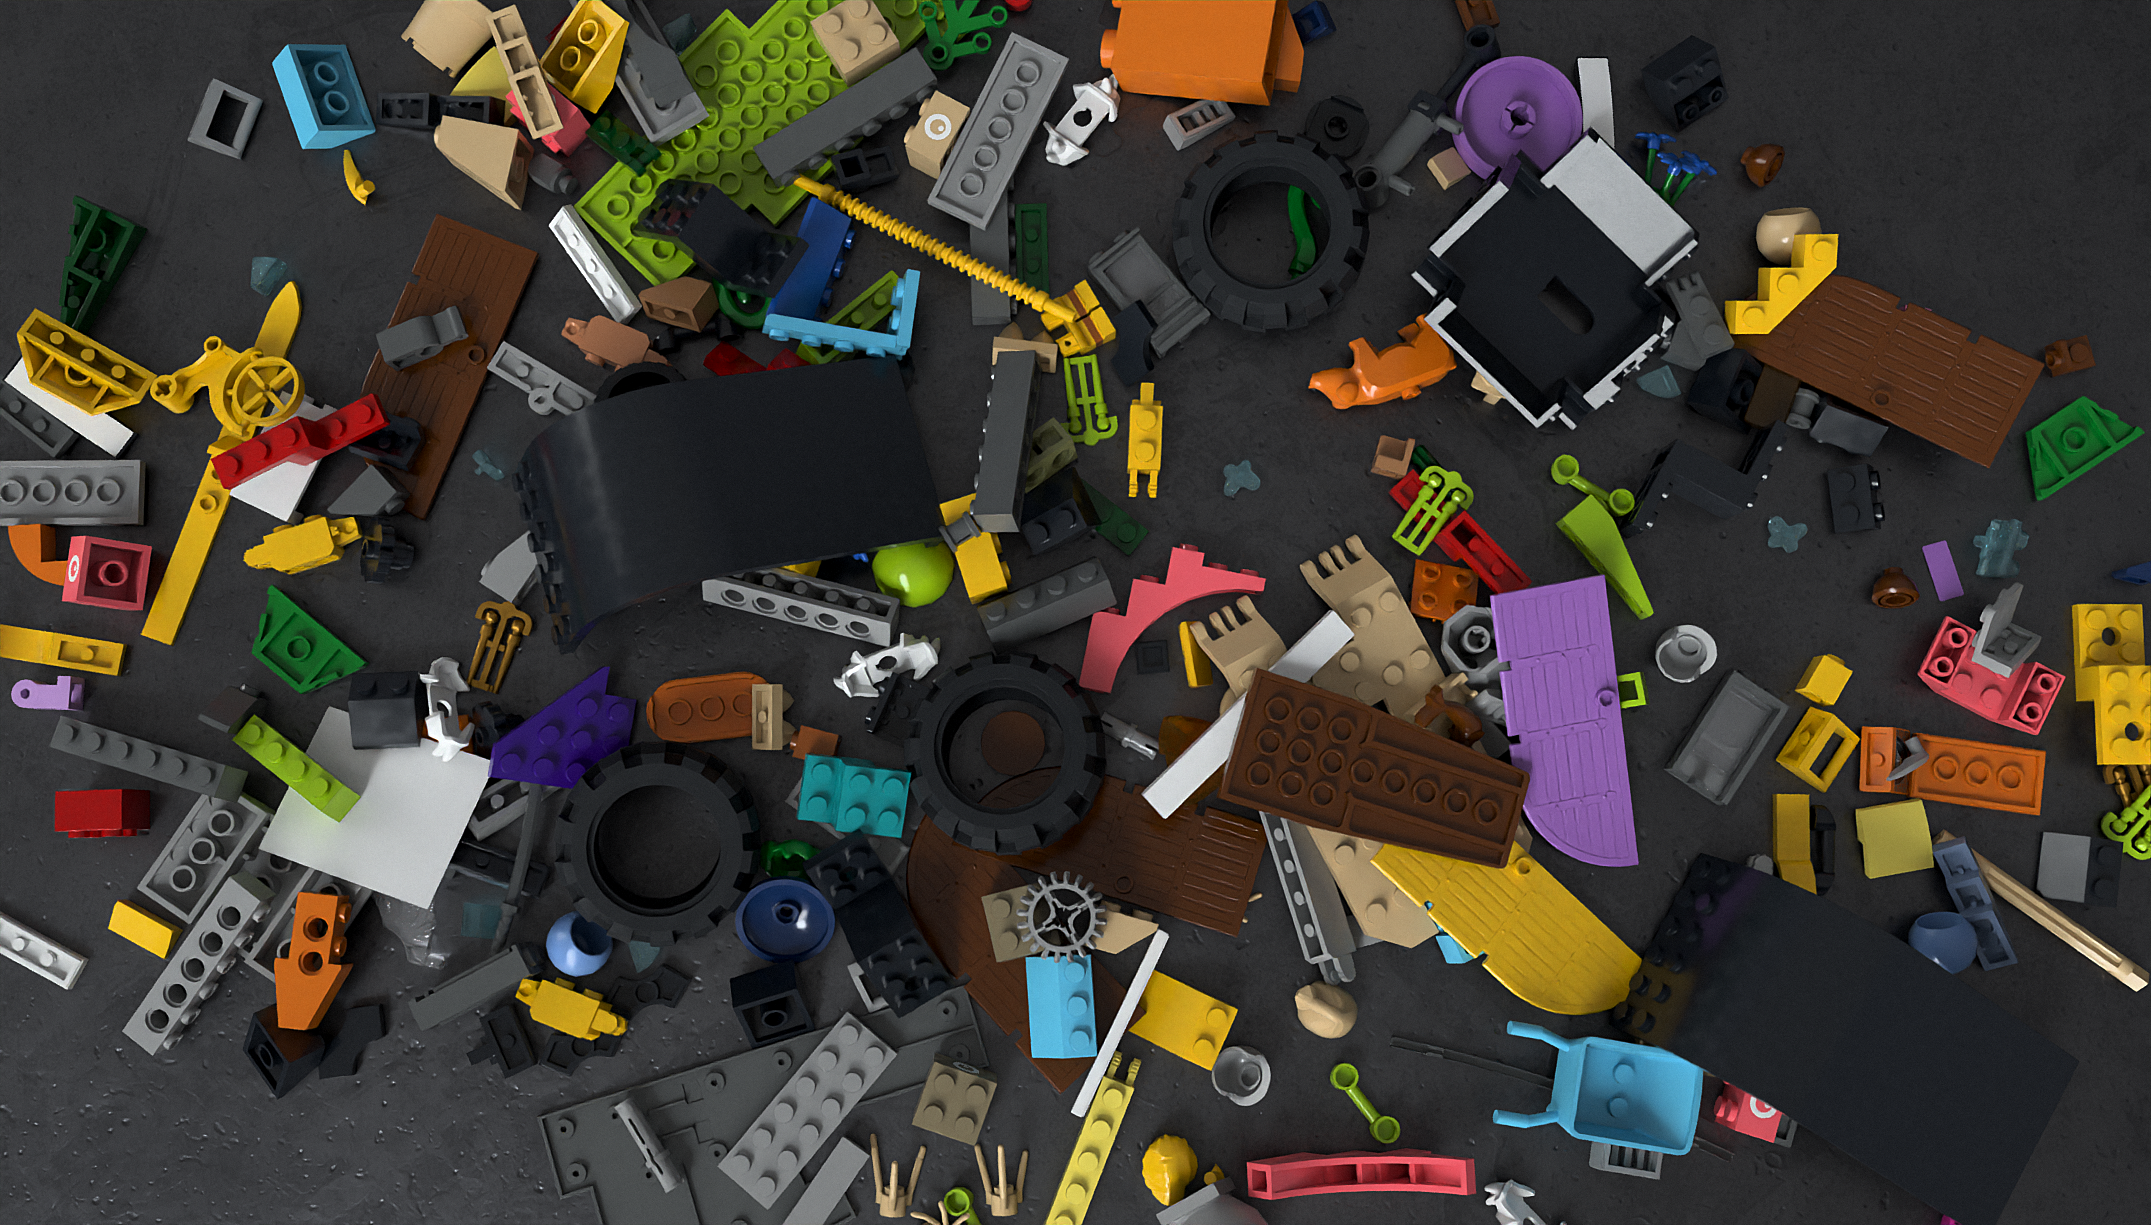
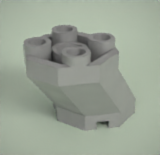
(1471, 648)

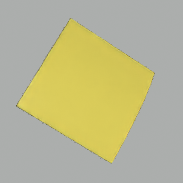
(487, 78)
(1894, 838)

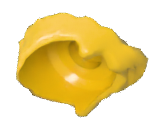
(1169, 1168)

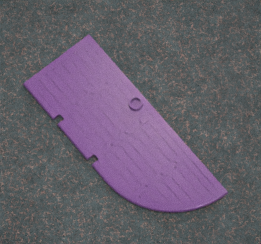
(1567, 717)

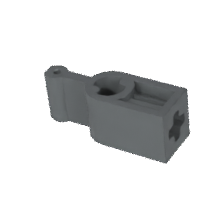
(421, 337)

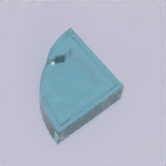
(1660, 383)
(643, 954)

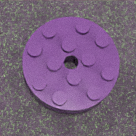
(1523, 90)

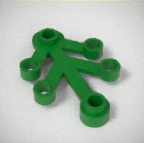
(958, 24)

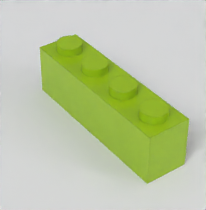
(296, 768)

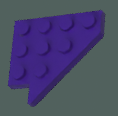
(565, 736)

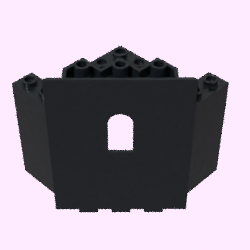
(1594, 231)

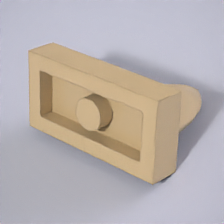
(1012, 340)
(768, 726)

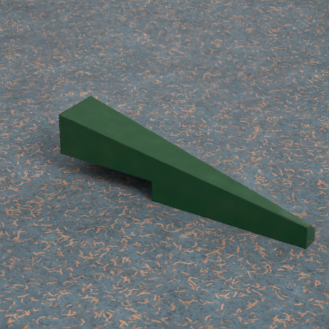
(97, 257)

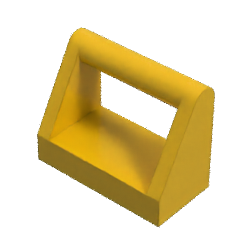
(1809, 741)

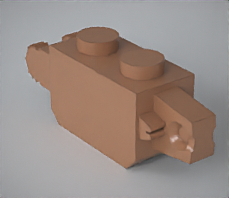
(611, 342)

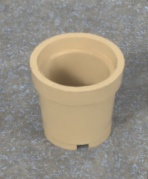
(449, 32)

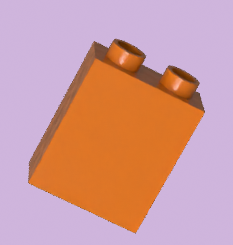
(1197, 48)

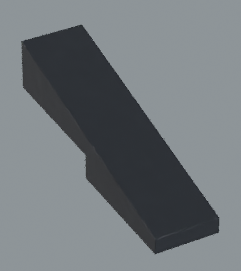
(427, 109)

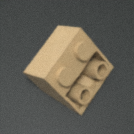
(1122, 928)

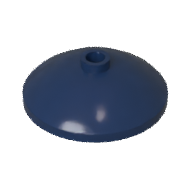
(780, 933)

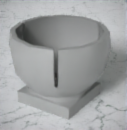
(1212, 1207)

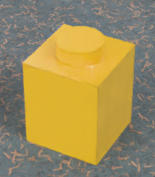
(1824, 679)

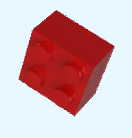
(102, 812)

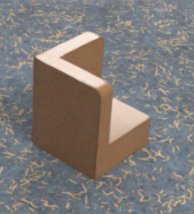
(1392, 457)

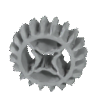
(1038, 930)

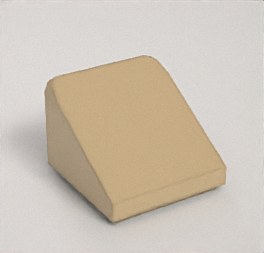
(1448, 167)

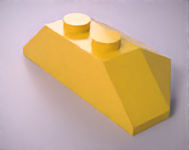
(79, 367)

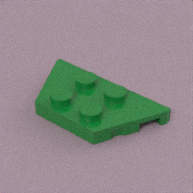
(2074, 443)
(301, 646)

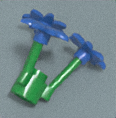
(1690, 163)

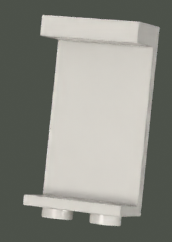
(283, 486)

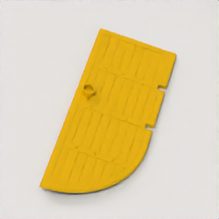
(1527, 924)

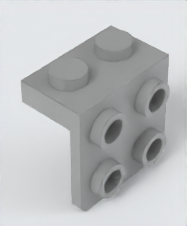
(2000, 643)

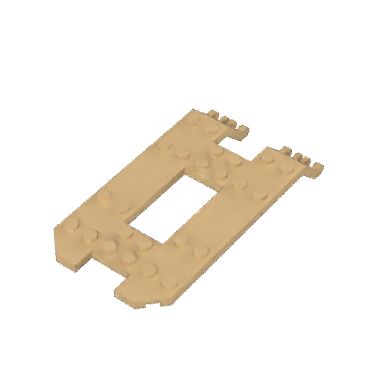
(1379, 663)

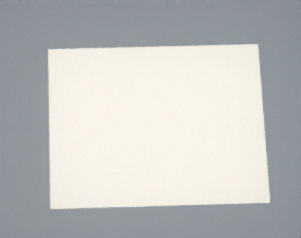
(401, 826)

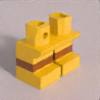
(1090, 326)

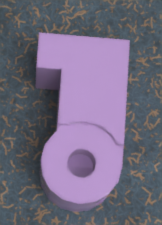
(65, 695)

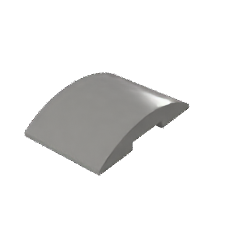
(222, 841)

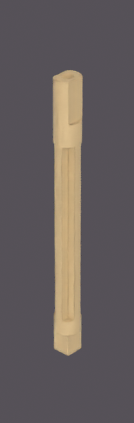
(2057, 922)

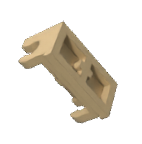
(1453, 690)

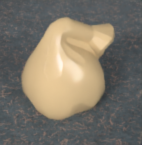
(1326, 1009)

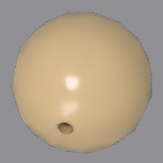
(1777, 232)

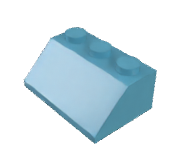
(322, 95)
(1061, 1007)

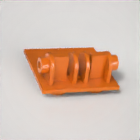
(1441, 590)

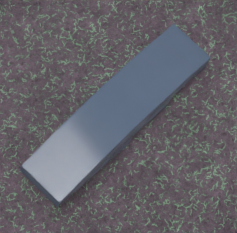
(1975, 902)

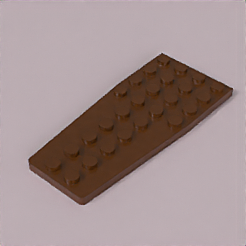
(1369, 774)

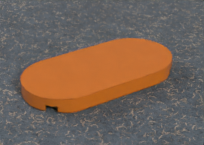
(703, 708)

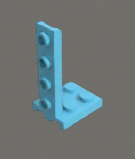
(845, 338)

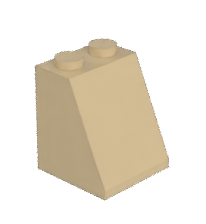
(488, 154)

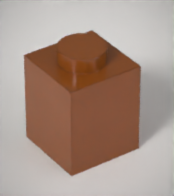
(814, 741)

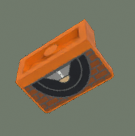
(1881, 753)

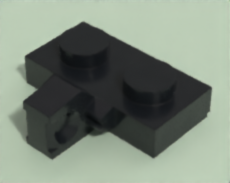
(504, 1042)

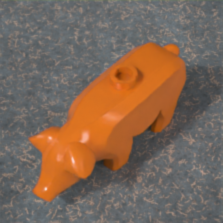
(1388, 373)

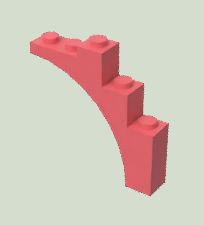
(1148, 600)
(1360, 1171)

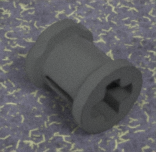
(1803, 408)
(959, 531)

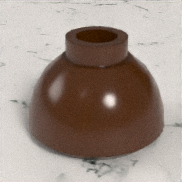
(1763, 162)
(1895, 589)

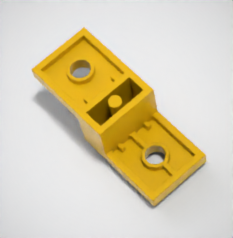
(2114, 679)

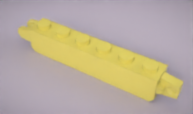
(1092, 1145)

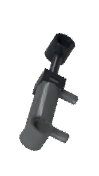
(1426, 117)

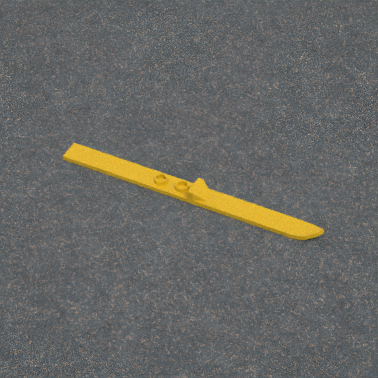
(211, 498)

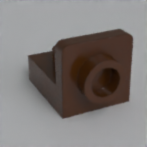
(2069, 355)

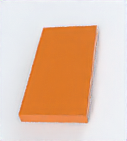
(1979, 775)

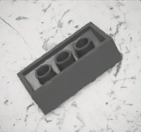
(1047, 604)

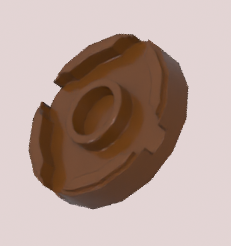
(1013, 743)

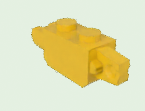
(1145, 440)
(304, 545)
(570, 1010)

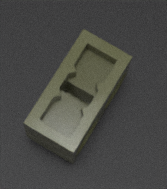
(1050, 452)

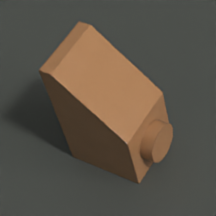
(681, 303)

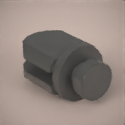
(552, 174)

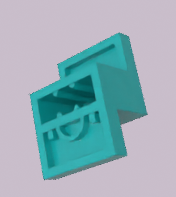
(853, 795)

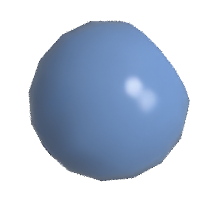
(1945, 940)
(578, 946)

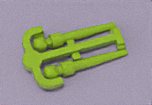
(1090, 436)
(1451, 480)
(2119, 825)

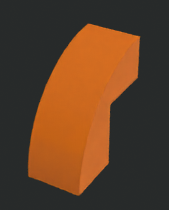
(37, 551)

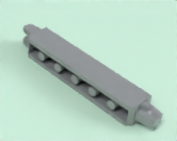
(1311, 899)

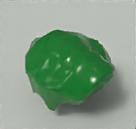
(786, 858)

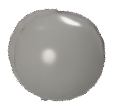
(1685, 653)
(1241, 1074)

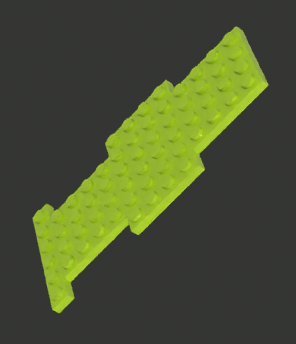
(751, 89)

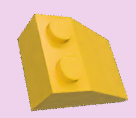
(586, 54)
(1184, 1019)

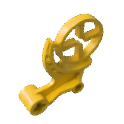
(227, 376)

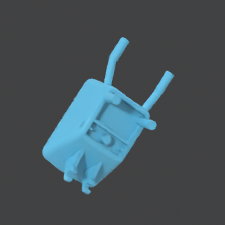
(1617, 1093)

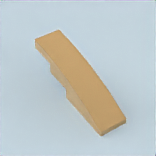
(524, 72)

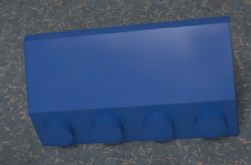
(811, 280)

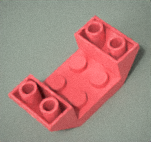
(2013, 701)

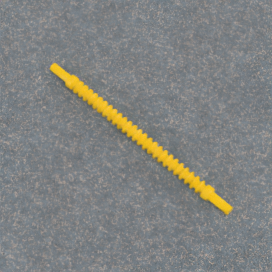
(1039, 300)

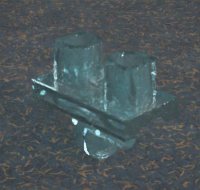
(1998, 548)

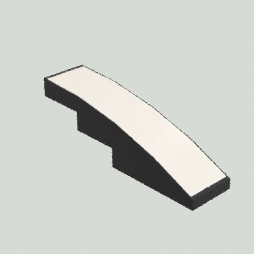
(1596, 95)
(102, 429)

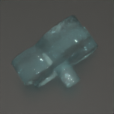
(487, 466)
(1239, 477)
(1785, 535)

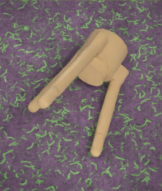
(1004, 1198)
(894, 1199)

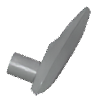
(1918, 758)

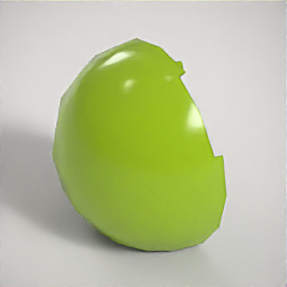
(914, 573)

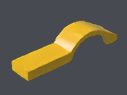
(61, 650)
(1792, 840)

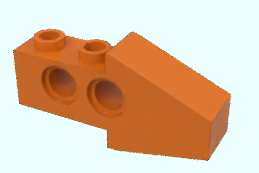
(301, 989)

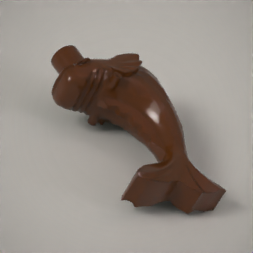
(1466, 724)

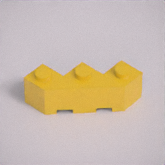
(1784, 288)

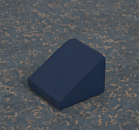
(1313, 22)
(2136, 574)

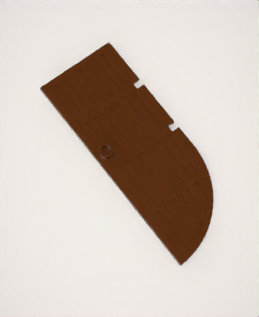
(486, 283)
(1900, 365)
(1172, 865)
(948, 906)

